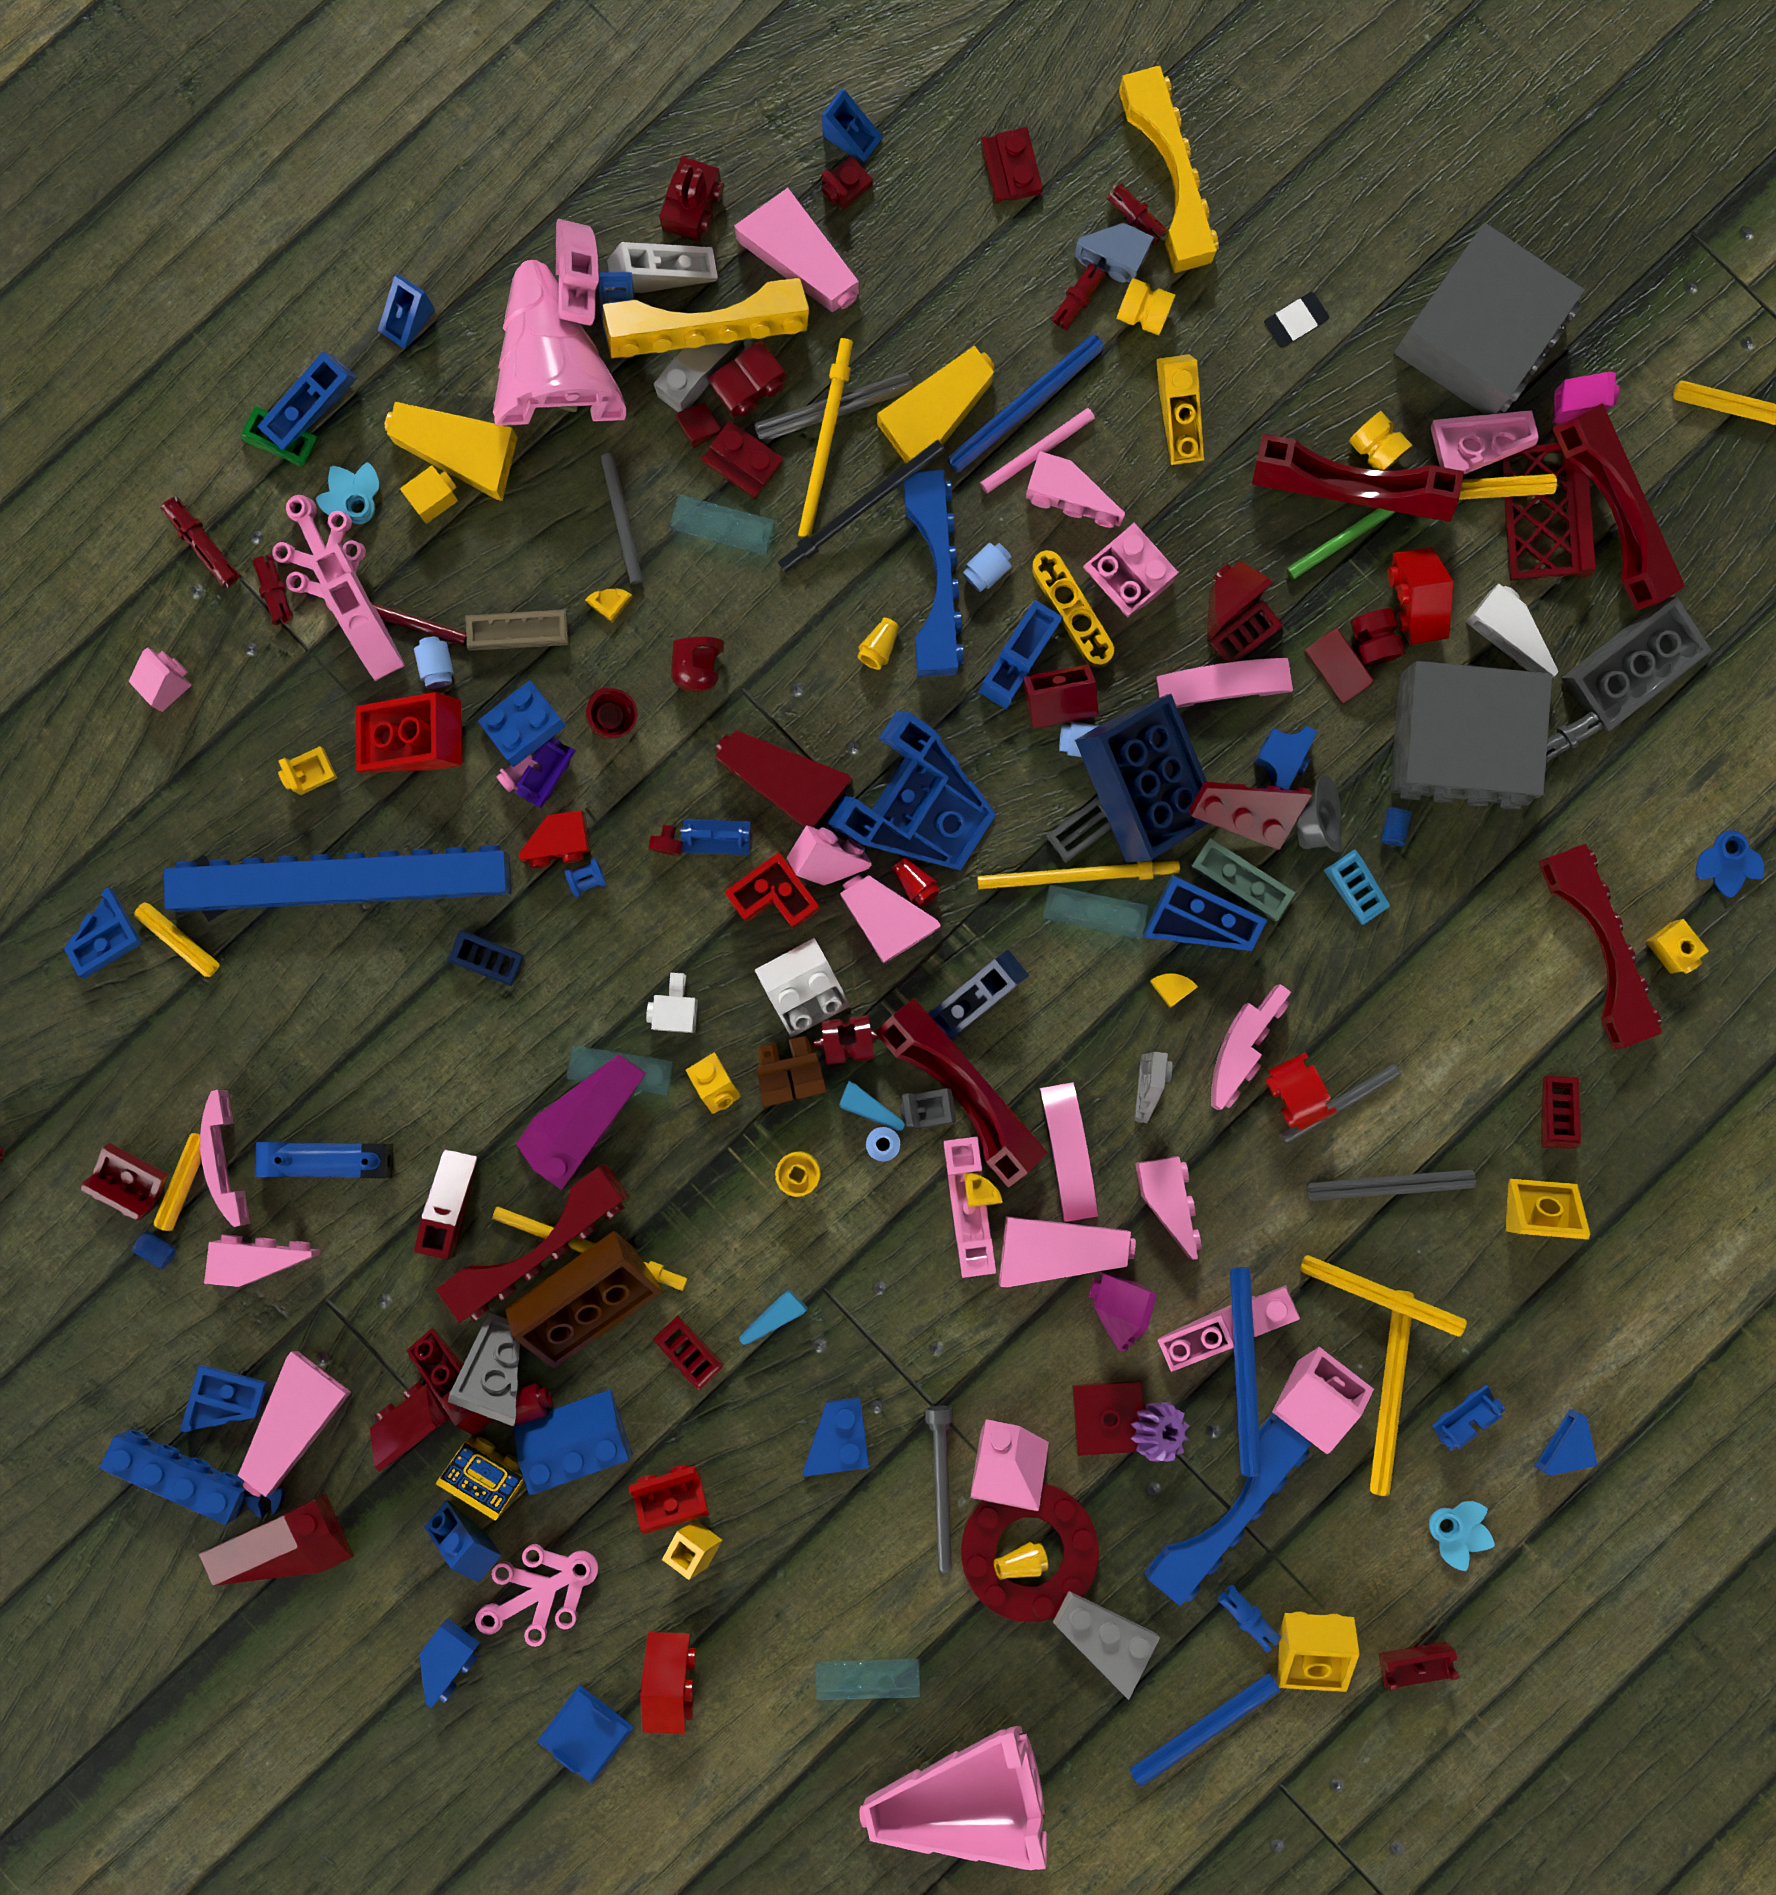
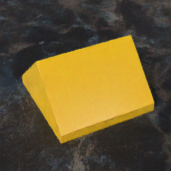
(1545, 1209)

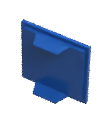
(585, 1734)

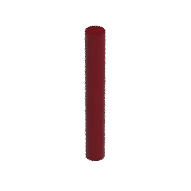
(421, 625)

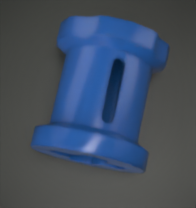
(579, 886)

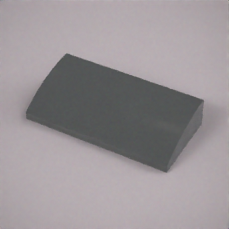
(1637, 663)

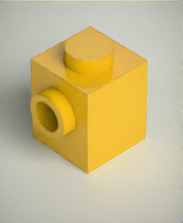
(430, 493)
(1677, 947)
(692, 1549)

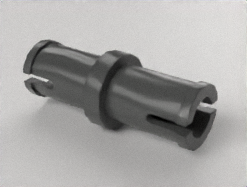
(1569, 737)

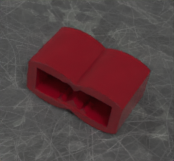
(747, 380)

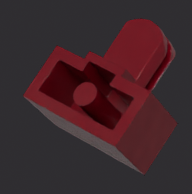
(691, 198)

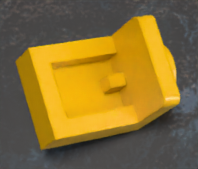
(306, 771)
(713, 1083)

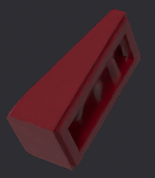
(1266, 613)
(1548, 1126)
(679, 1361)

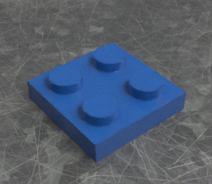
(521, 723)

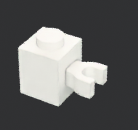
(674, 1011)

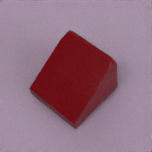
(697, 424)

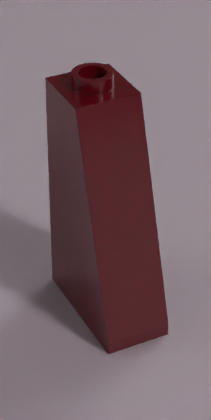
(788, 781)

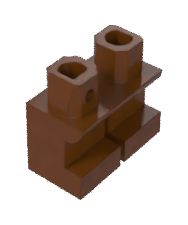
(774, 1074)

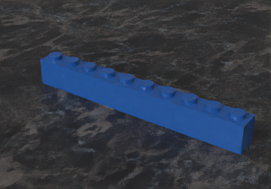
(337, 880)

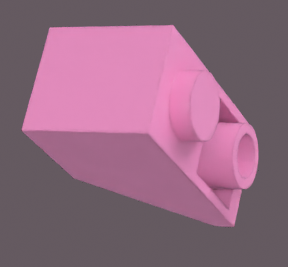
(159, 679)
(825, 857)

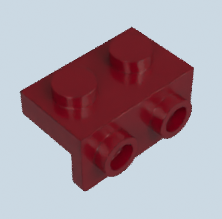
(125, 1182)

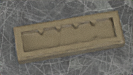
(517, 630)

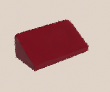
(1339, 666)

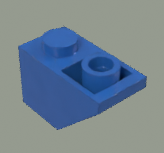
(462, 1542)
(442, 1658)

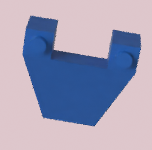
(927, 806)

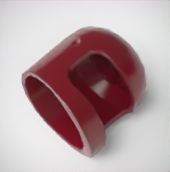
(693, 666)
(603, 715)

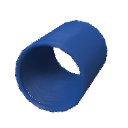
(1397, 826)
(154, 1254)

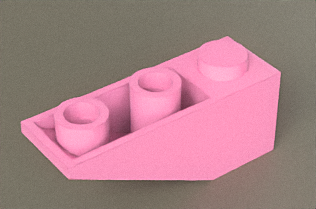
(1064, 486)
(1164, 1191)
(241, 1263)

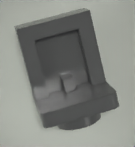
(928, 1109)

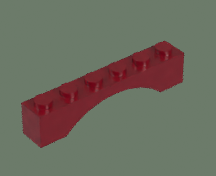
(1419, 491)
(1647, 563)
(1627, 1009)
(1005, 1140)
(588, 1201)

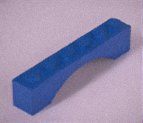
(926, 507)
(1184, 1564)

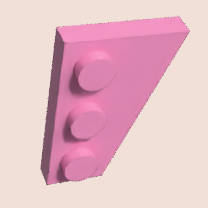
(1482, 439)

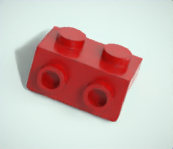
(669, 1498)

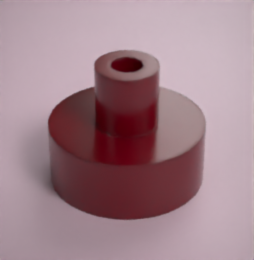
(666, 843)

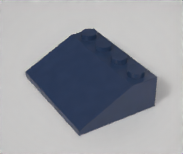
(1145, 777)

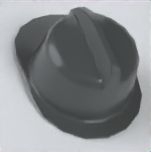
(1320, 819)

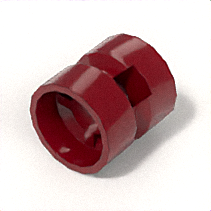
(1377, 637)

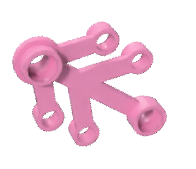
(337, 534)
(542, 1590)

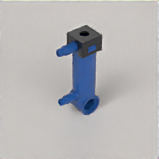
(324, 1160)

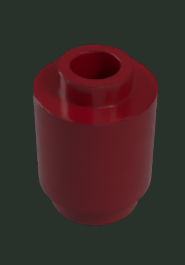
(532, 1403)

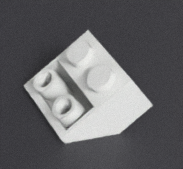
(802, 987)

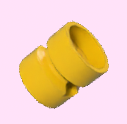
(1145, 306)
(1380, 442)
(798, 1173)

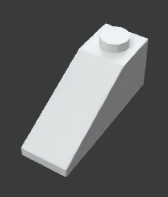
(663, 266)
(1511, 628)

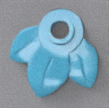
(349, 490)
(1464, 1535)

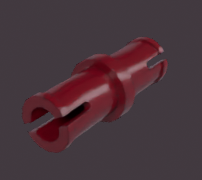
(1136, 213)
(1078, 297)
(272, 590)

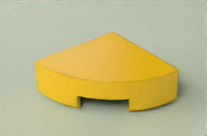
(609, 602)
(1173, 987)
(980, 1191)

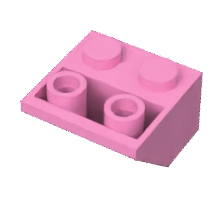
(1131, 570)
(1322, 1399)

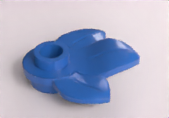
(1729, 869)

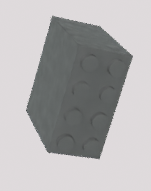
(1491, 322)
(1471, 734)

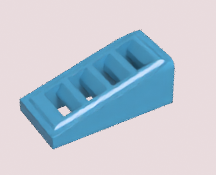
(1368, 881)
(863, 1104)
(782, 1311)

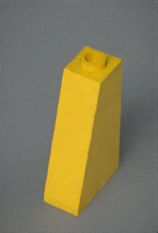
(936, 404)
(456, 444)

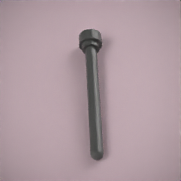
(939, 1421)

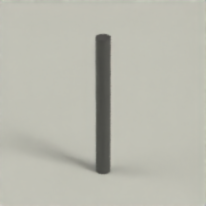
(621, 518)
(1348, 1099)

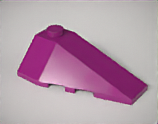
(1122, 1308)

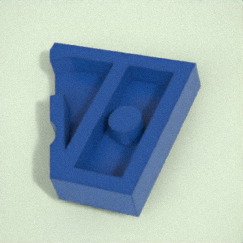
(102, 937)
(222, 1398)
(838, 1439)

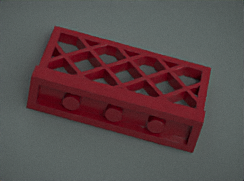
(1578, 518)

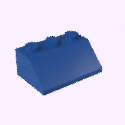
(572, 1442)

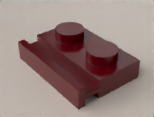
(1011, 165)
(742, 459)

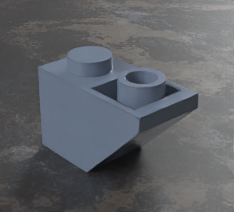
(1115, 250)

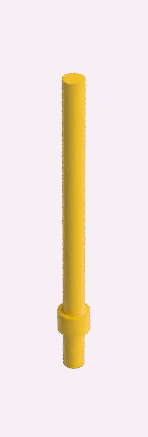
(839, 375)
(1143, 870)
(543, 1231)

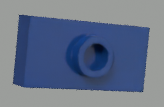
(1285, 755)

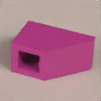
(1583, 393)

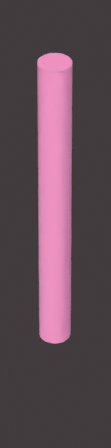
(1031, 454)

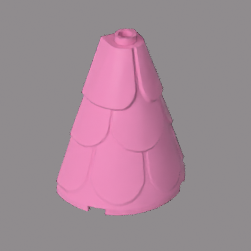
(547, 357)
(967, 1805)

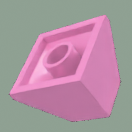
(1009, 1466)

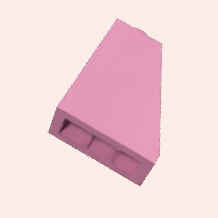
(886, 917)

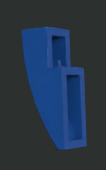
(1020, 654)

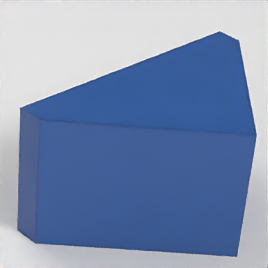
(849, 127)
(404, 312)
(1569, 1447)

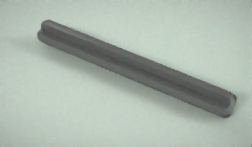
(849, 402)
(1391, 1185)

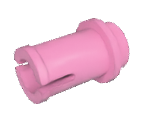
(511, 776)

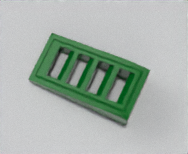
(249, 436)

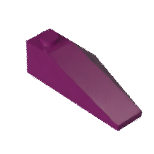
(573, 1126)

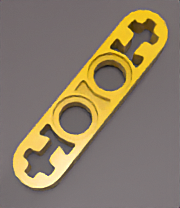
(1076, 607)

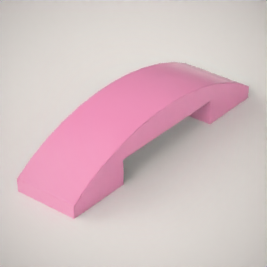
(1226, 681)
(216, 1114)
(1069, 1152)
(970, 1223)

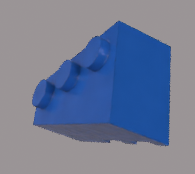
(1200, 917)

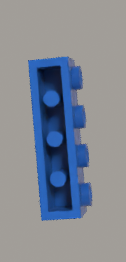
(175, 1476)

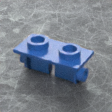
(716, 837)
(1455, 1426)

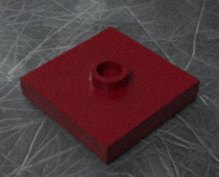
(1105, 1416)

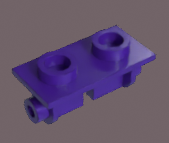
(539, 785)

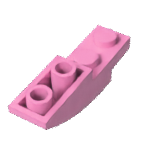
(577, 271)
(355, 612)
(1236, 1056)
(1215, 1331)

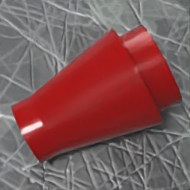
(916, 883)

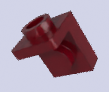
(845, 183)

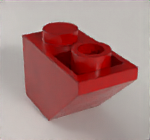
(558, 837)

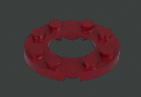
(1037, 1601)

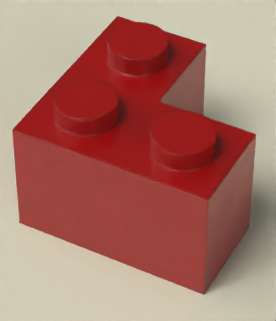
(1423, 593)
(772, 884)
(665, 1683)

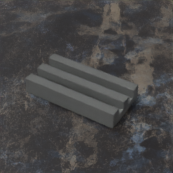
(1060, 846)

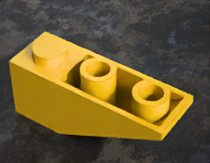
(1181, 408)

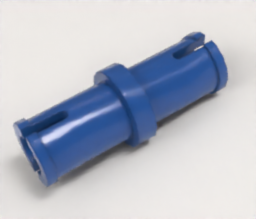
(1249, 1618)

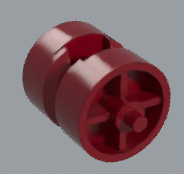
(847, 1040)

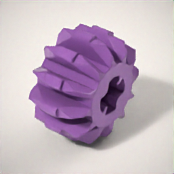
(1160, 1432)

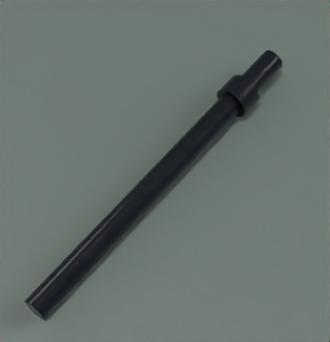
(809, 546)

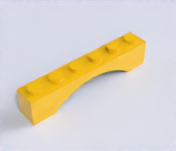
(1150, 109)
(642, 329)

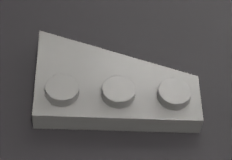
(1153, 1074)
(490, 1373)
(1107, 1640)

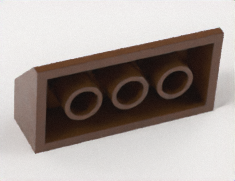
(582, 1300)

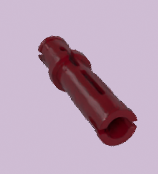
(192, 531)

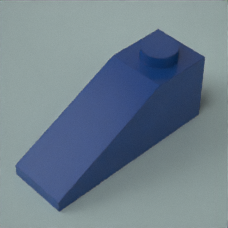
(307, 400)

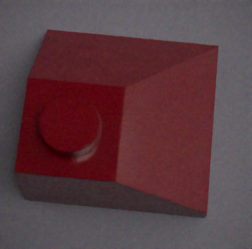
(1233, 594)

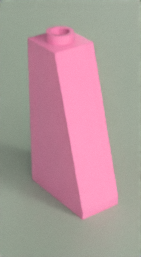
(796, 248)
(1055, 1250)
(293, 1418)

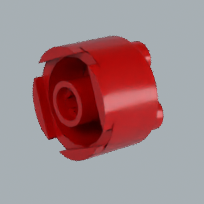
(1301, 1093)

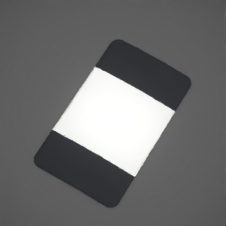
(1296, 319)

